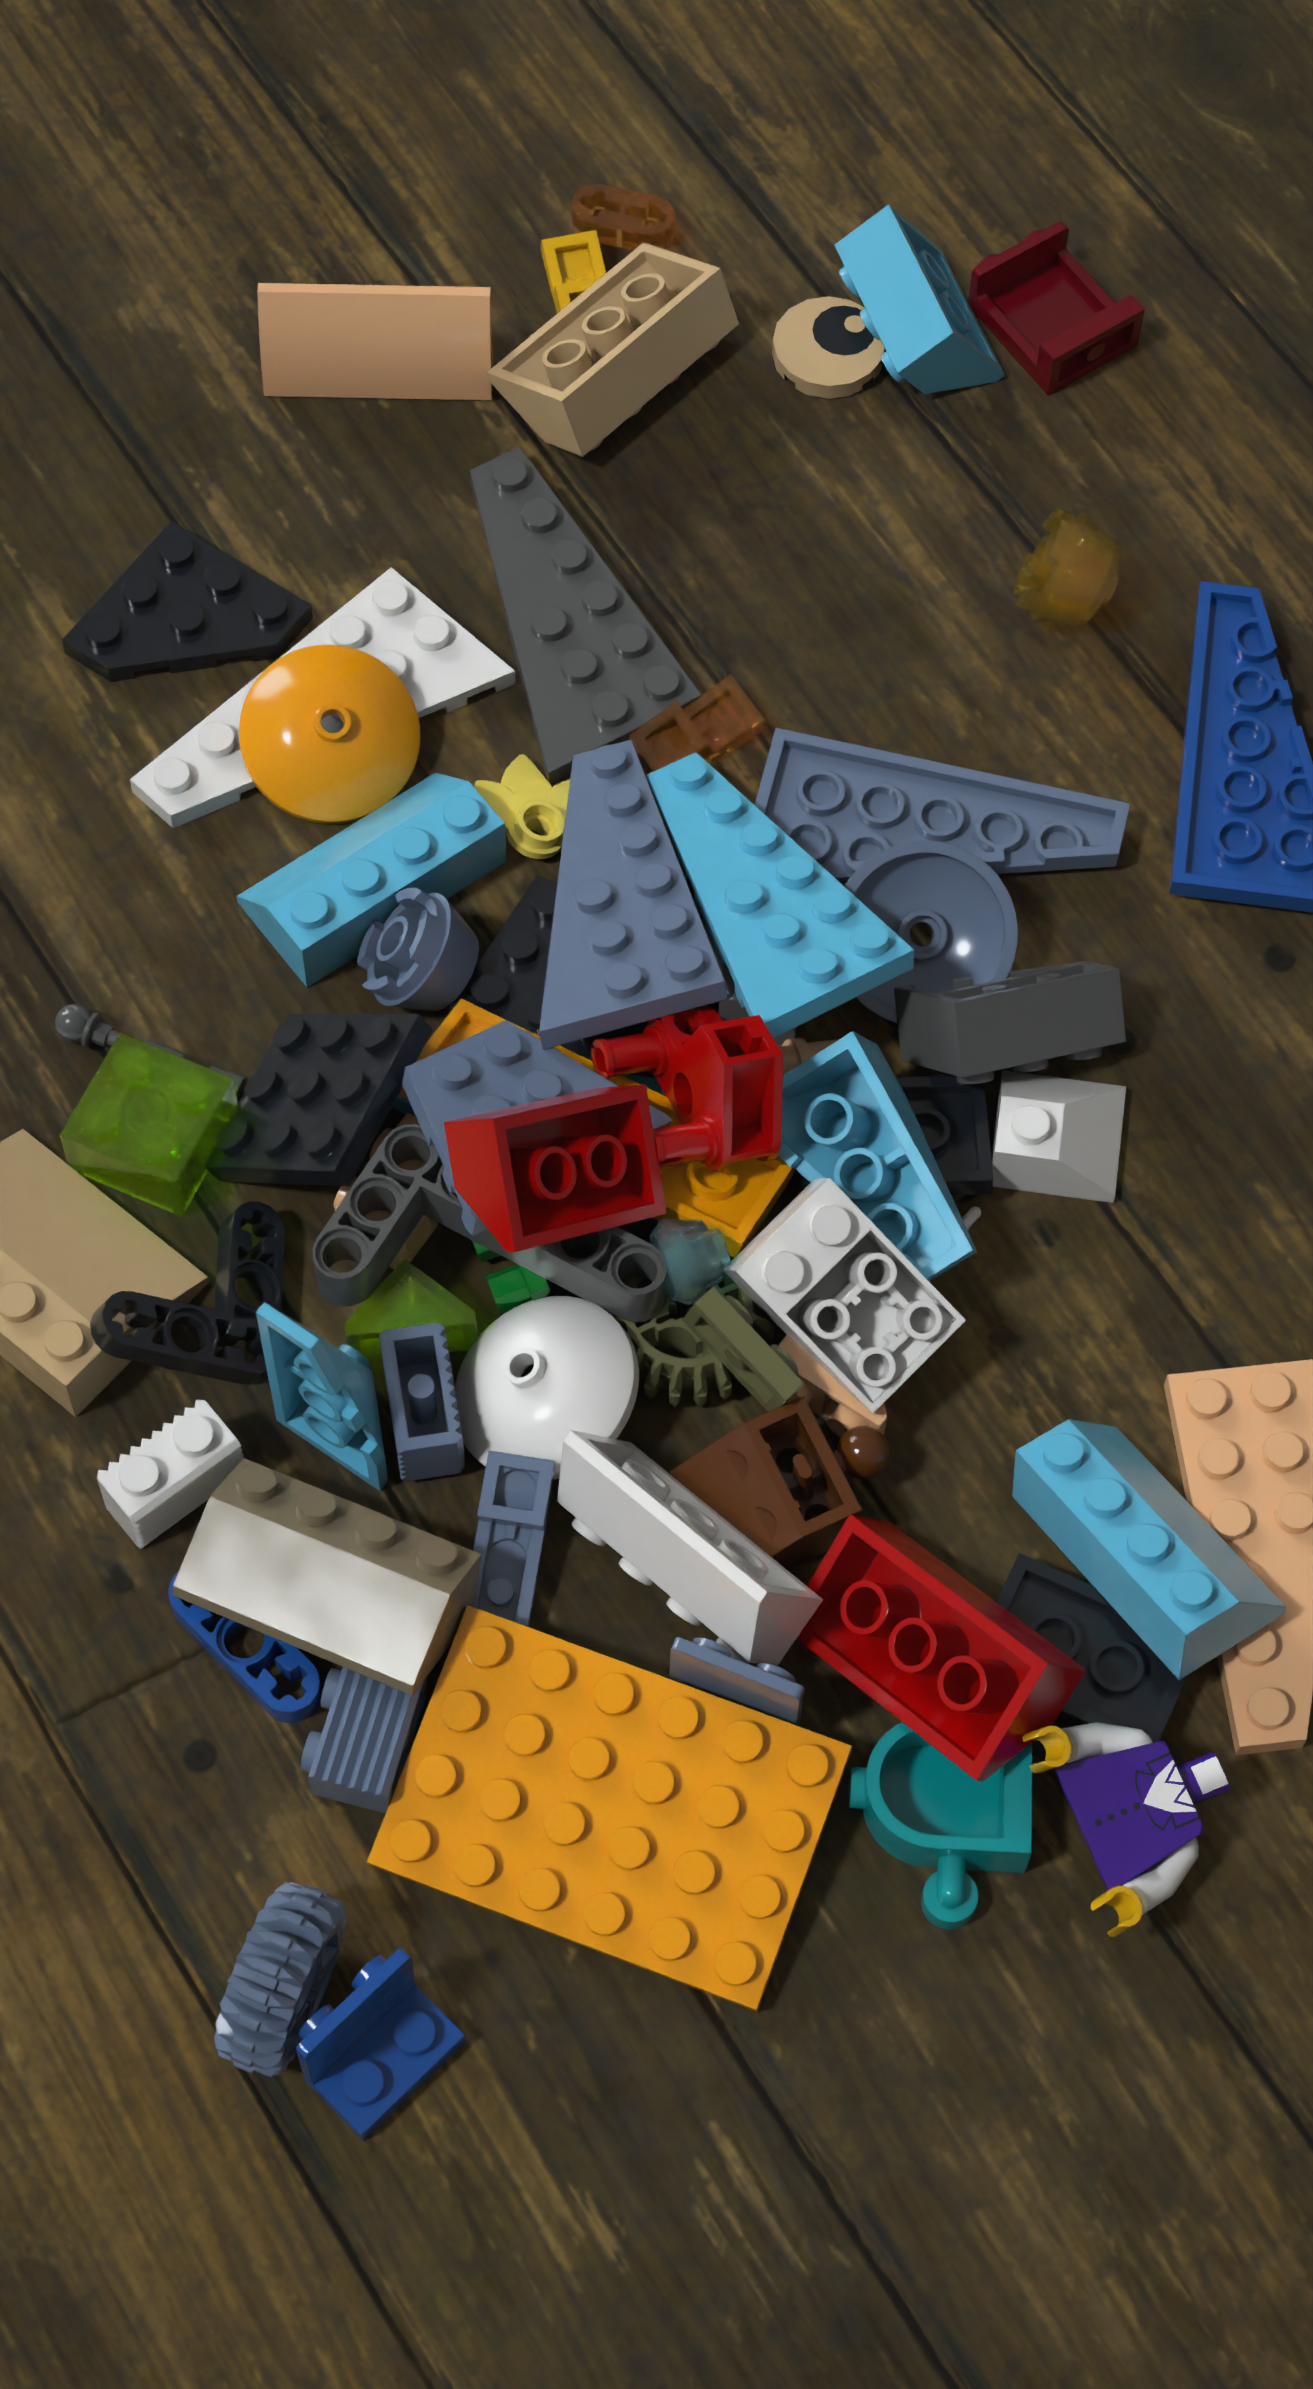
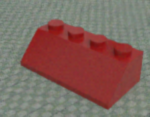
(934, 1647)

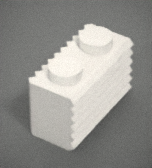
(169, 1473)

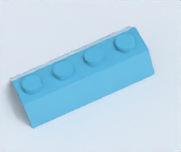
(324, 901)
(1141, 1544)

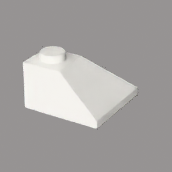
(1057, 1136)

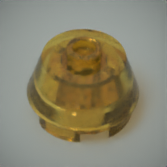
(1068, 571)

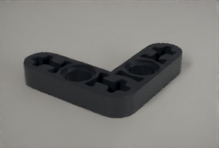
(221, 1327)

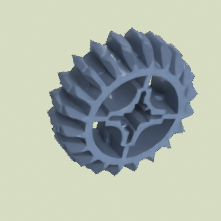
(279, 1978)

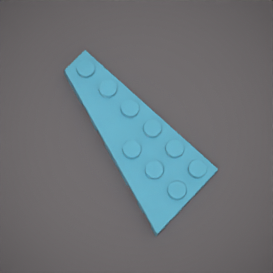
(769, 907)

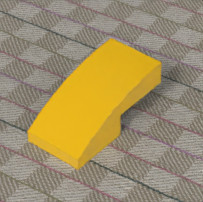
(572, 265)

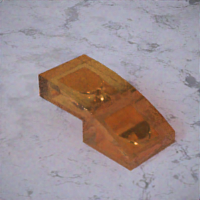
(708, 726)

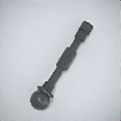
(79, 1025)

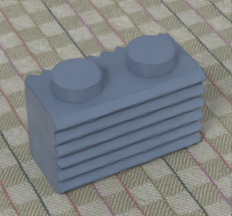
(422, 1401)
(362, 1739)

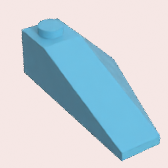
(857, 1128)
(324, 1394)

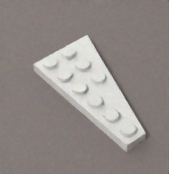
(386, 620)

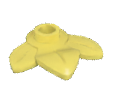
(526, 804)

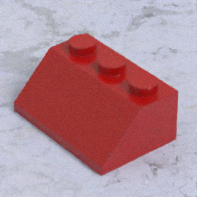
(559, 1166)

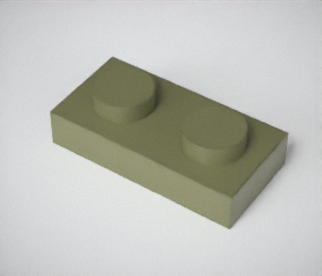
(727, 1331)

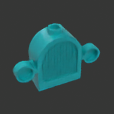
(944, 1819)

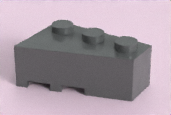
(1012, 1020)

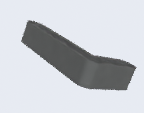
(424, 1192)

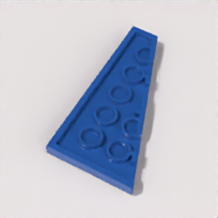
(1243, 764)

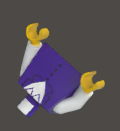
(1131, 1809)

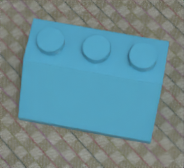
(915, 306)

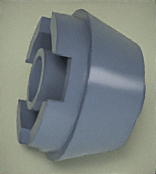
(419, 953)

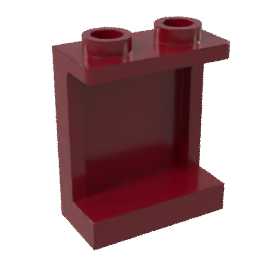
(1051, 310)

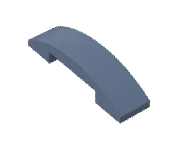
(512, 1533)

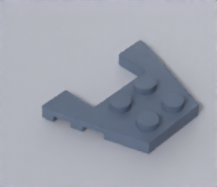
(489, 1074)

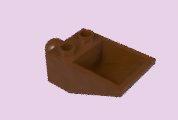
(771, 1506)

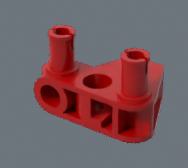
(717, 1078)

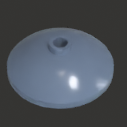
(959, 901)

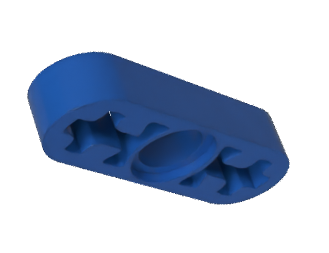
(264, 1689)

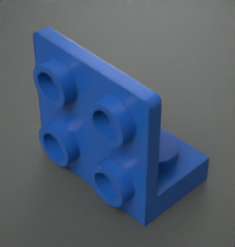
(376, 2044)

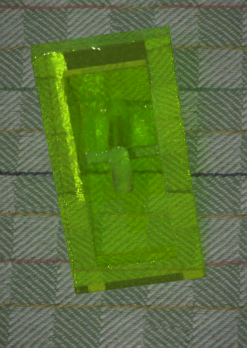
(409, 1300)

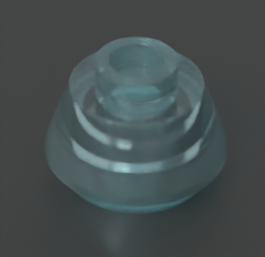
(691, 1257)

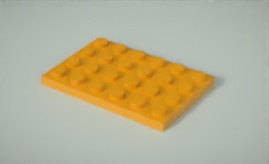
(611, 1807)

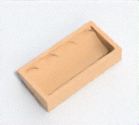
(375, 341)

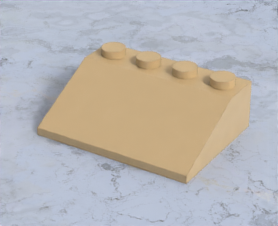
(60, 1261)

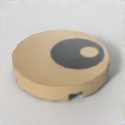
(826, 348)

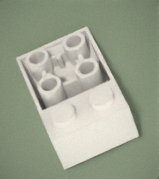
(844, 1293)

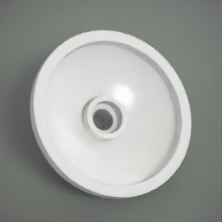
(579, 1379)

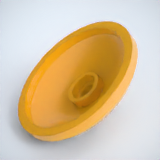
(321, 772)

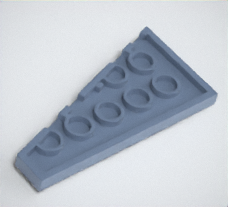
(859, 800)
(623, 914)

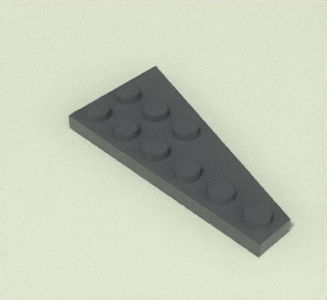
(575, 632)

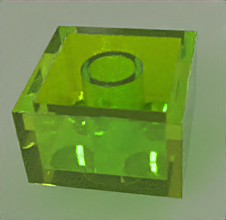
(149, 1124)

